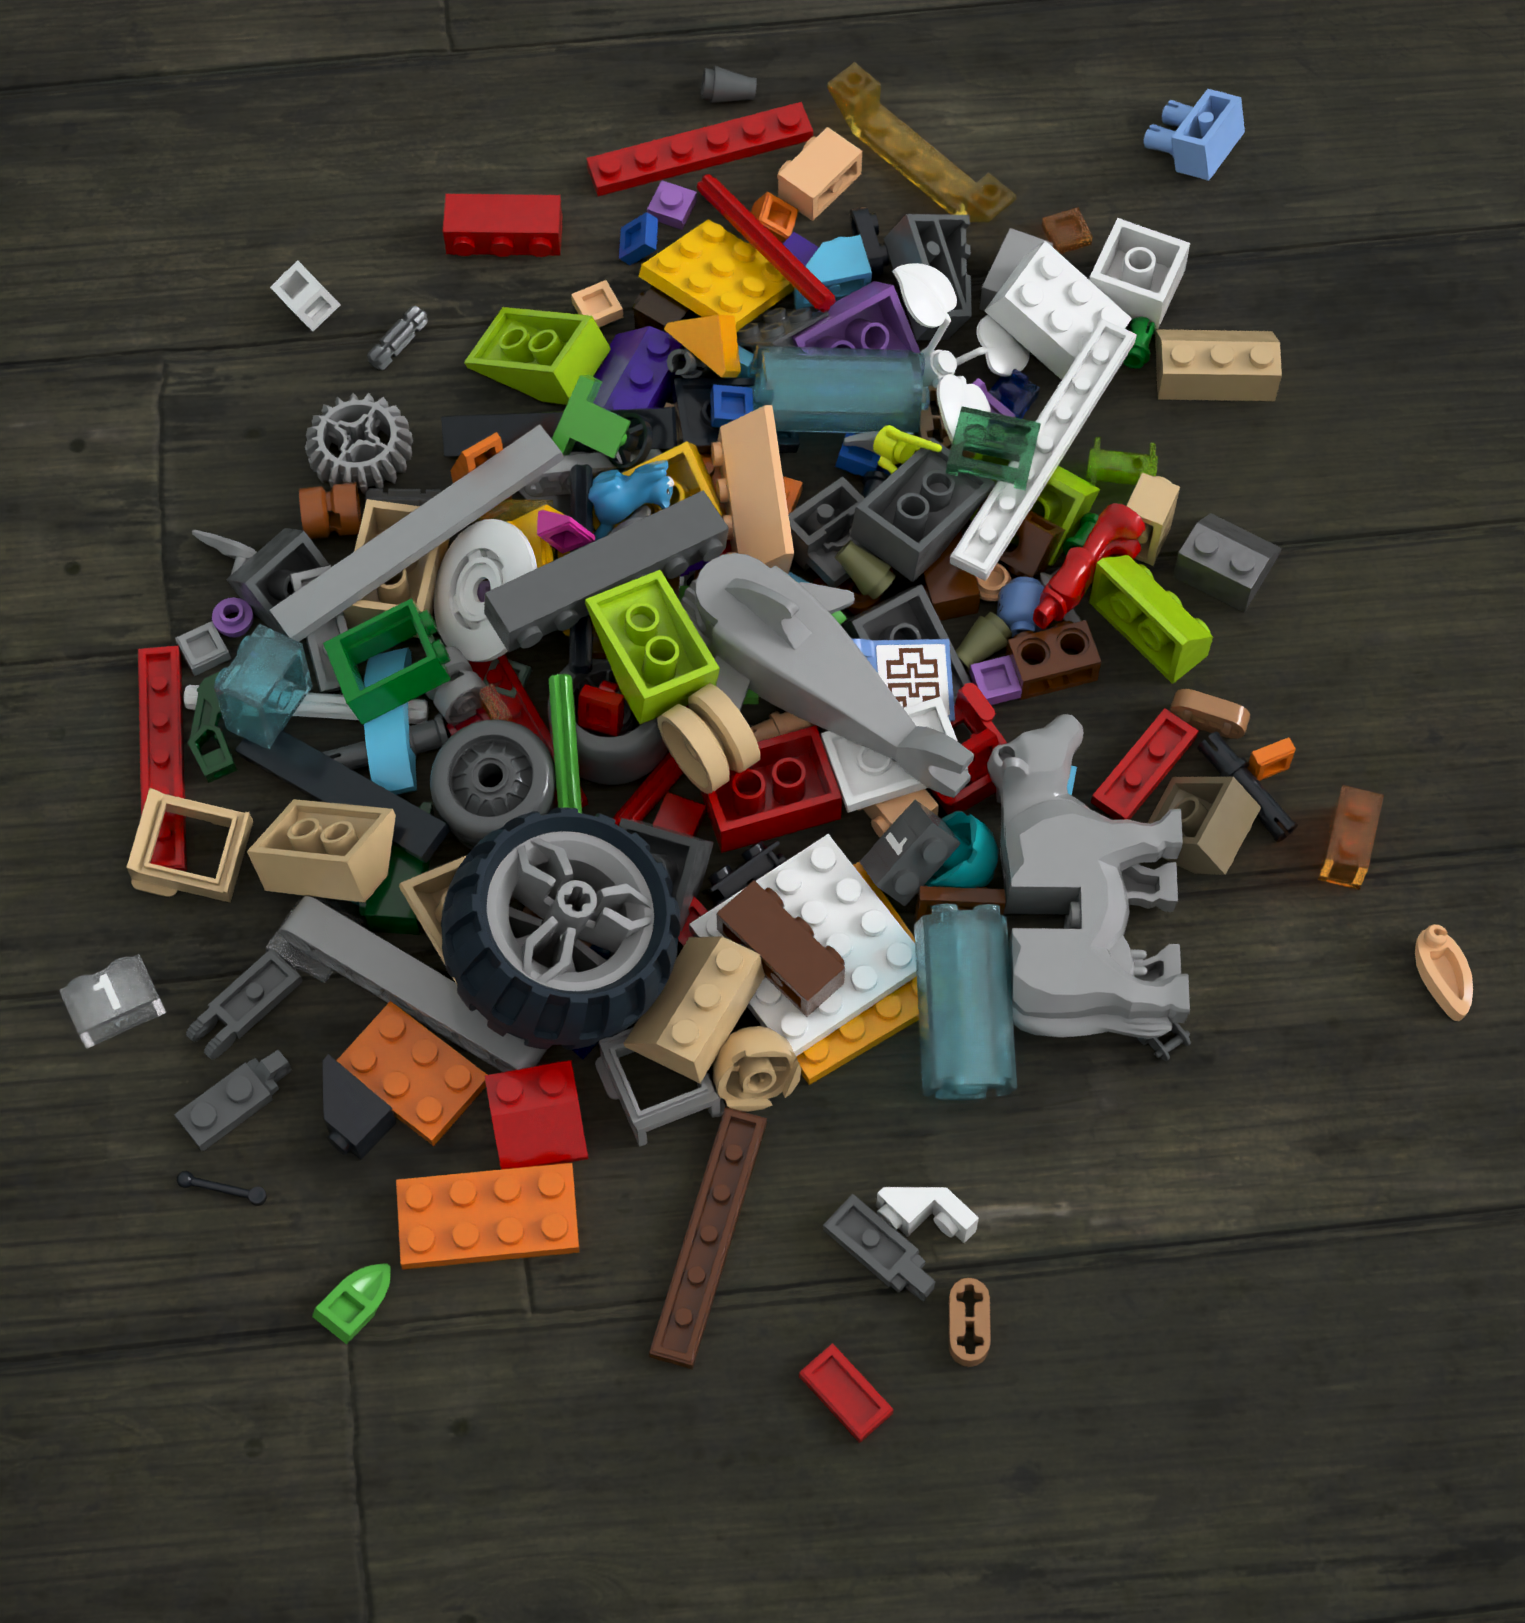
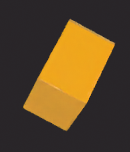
(711, 340)

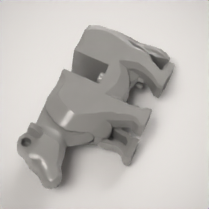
(1087, 866)

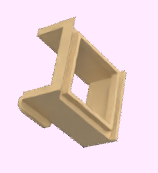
(168, 881)

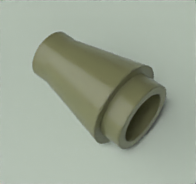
(866, 570)
(984, 639)

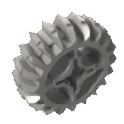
(355, 429)

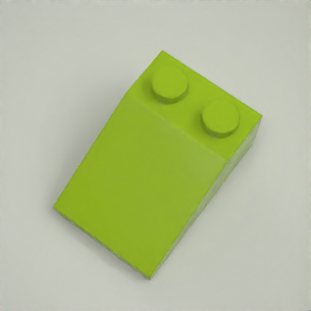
(539, 352)
(651, 645)

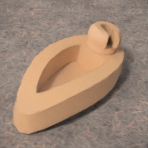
(1444, 971)

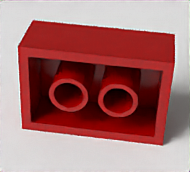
(778, 794)

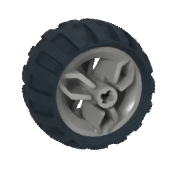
(585, 885)

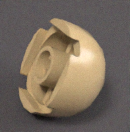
(755, 1067)

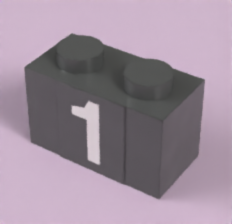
(909, 852)

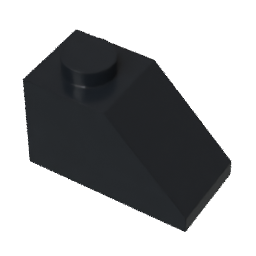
(352, 1111)

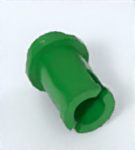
(1139, 352)

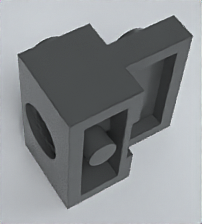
(823, 528)

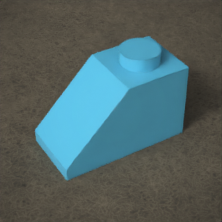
(840, 267)

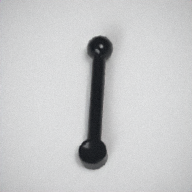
(256, 1195)

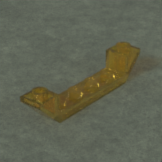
(859, 102)

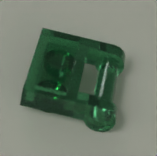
(996, 437)

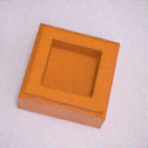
(1271, 759)

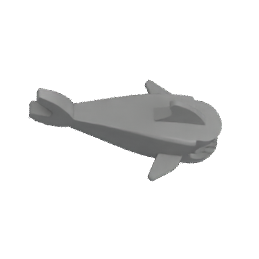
(796, 655)

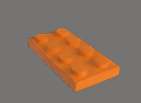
(487, 1216)

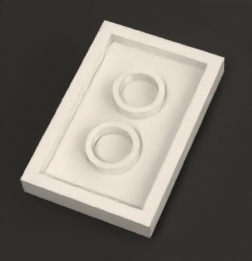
(872, 777)

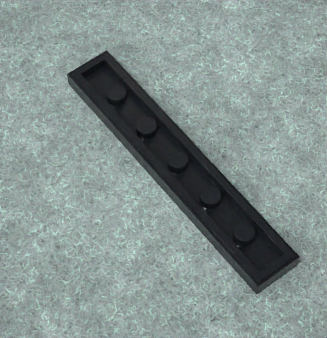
(466, 430)
(335, 783)

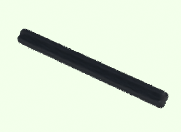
(582, 511)

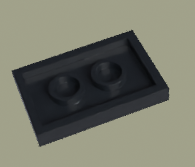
(693, 413)

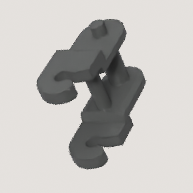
(1163, 1050)

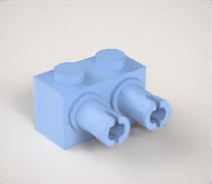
(1203, 133)

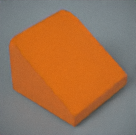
(775, 215)

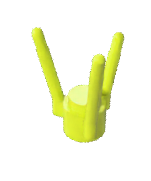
(898, 447)

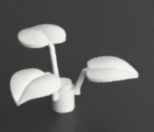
(929, 300)

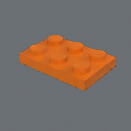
(413, 1072)

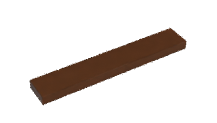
(708, 1238)

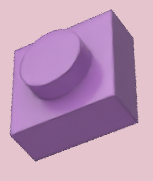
(672, 204)
(996, 679)

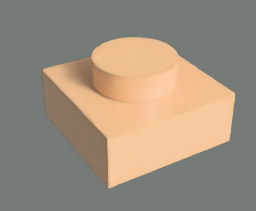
(599, 303)

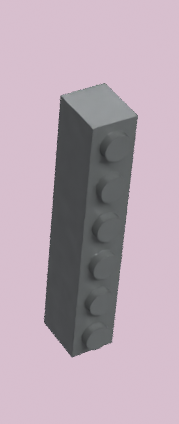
(557, 591)

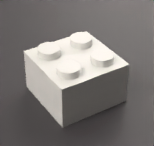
(1140, 270)

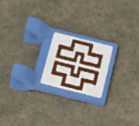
(913, 669)

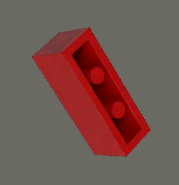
(502, 224)

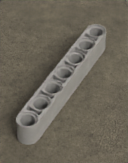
(403, 980)

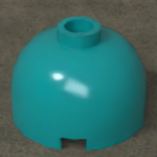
(975, 858)

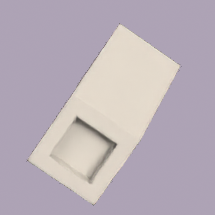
(910, 1206)

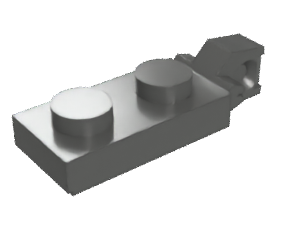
(233, 1099)
(879, 1247)

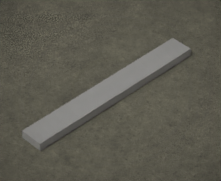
(417, 534)

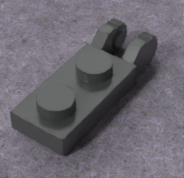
(245, 1002)

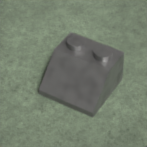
(1225, 561)

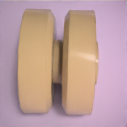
(709, 738)

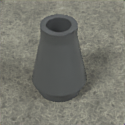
(726, 86)

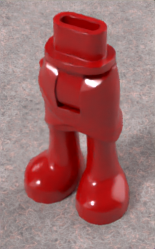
(1113, 536)

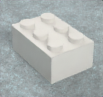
(1052, 308)

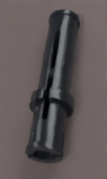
(1230, 765)

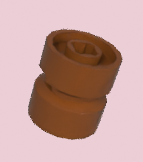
(316, 508)

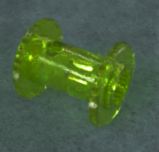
(1119, 465)

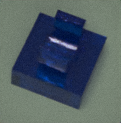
(1015, 392)

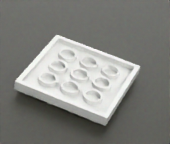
(847, 916)

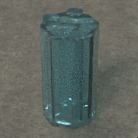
(840, 388)
(965, 1002)

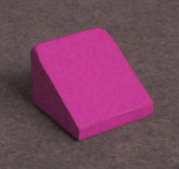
(562, 531)

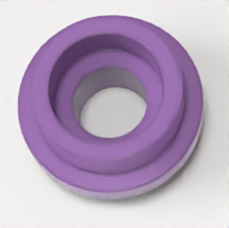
(236, 626)

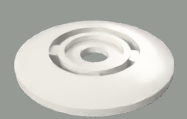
(481, 551)

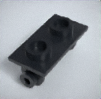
(758, 862)

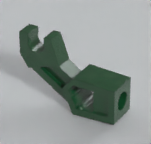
(205, 725)

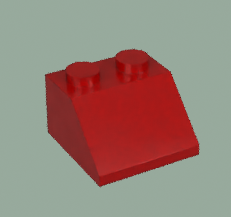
(536, 1116)

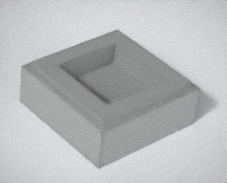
(203, 648)

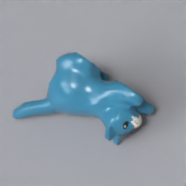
(620, 495)

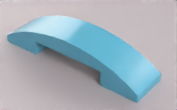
(387, 736)

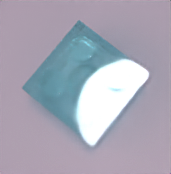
(263, 685)

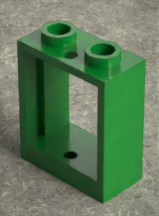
(375, 637)

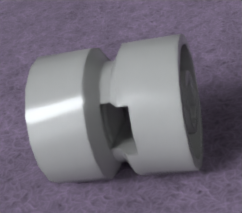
(460, 695)

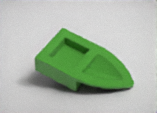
(354, 1301)

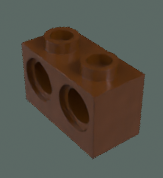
(1056, 668)

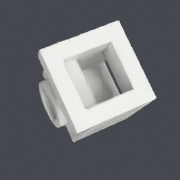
(305, 295)

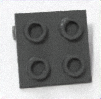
(777, 328)

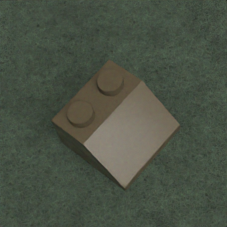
(1214, 820)

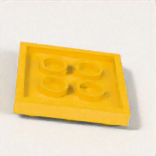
(717, 275)

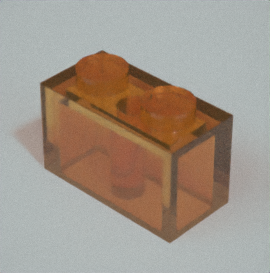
(1351, 837)

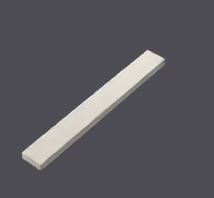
(1060, 424)

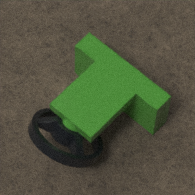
(600, 427)

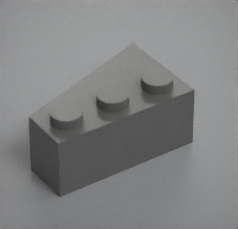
(941, 244)

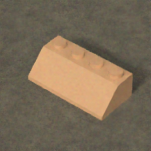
(754, 488)

